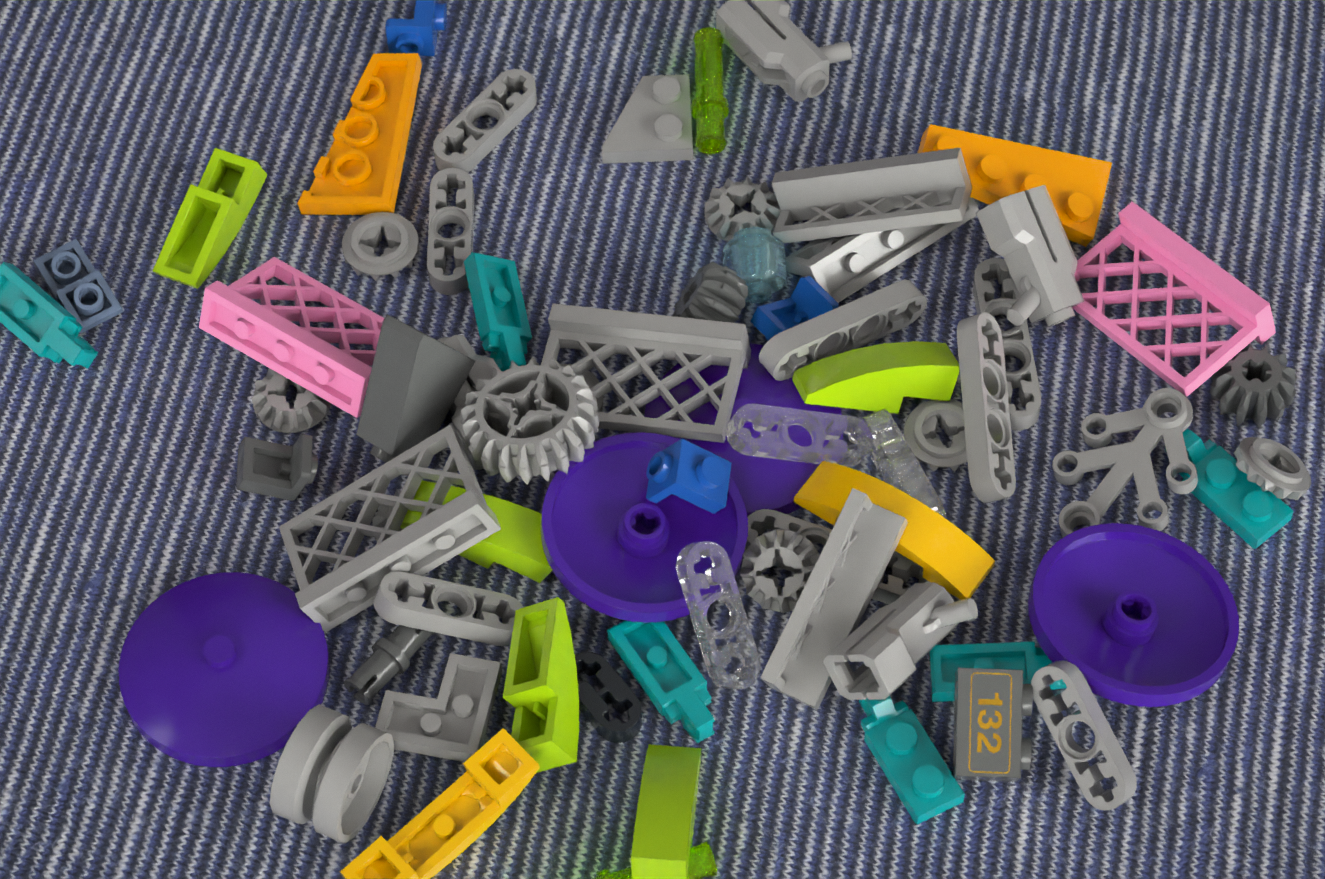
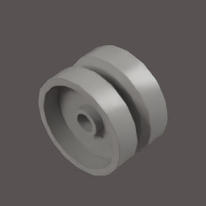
(331, 773)

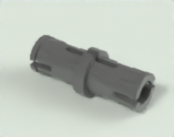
(387, 659)

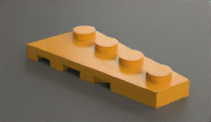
(370, 144)
(1009, 167)

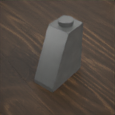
(409, 389)

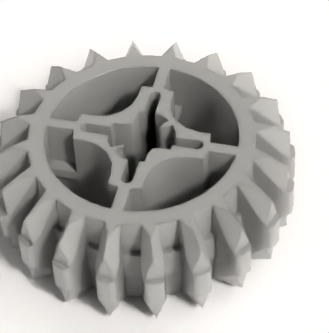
(525, 408)

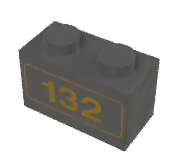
(989, 725)

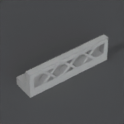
(869, 192)
(853, 261)
(834, 598)

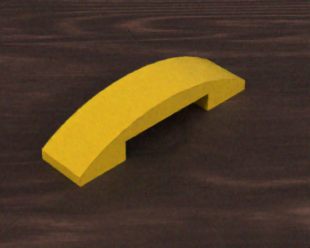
(928, 540)
(454, 818)

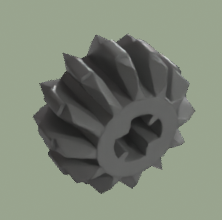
(713, 295)
(1254, 385)

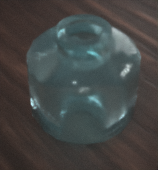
(758, 260)

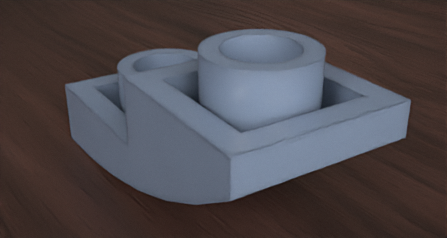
(77, 285)

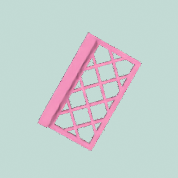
(1198, 279)
(295, 351)

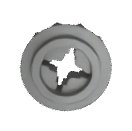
(720, 208)
(366, 234)
(274, 410)
(921, 430)
(1273, 467)
(762, 554)

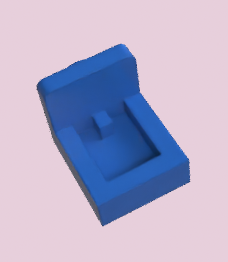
(420, 33)
(804, 304)
(689, 474)

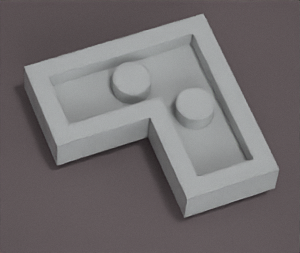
(455, 721)

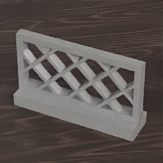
(648, 341)
(417, 549)

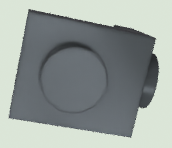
(275, 467)

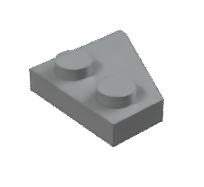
(653, 123)

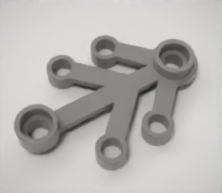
(1130, 460)

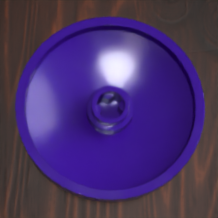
(761, 480)
(619, 546)
(1134, 614)
(223, 669)

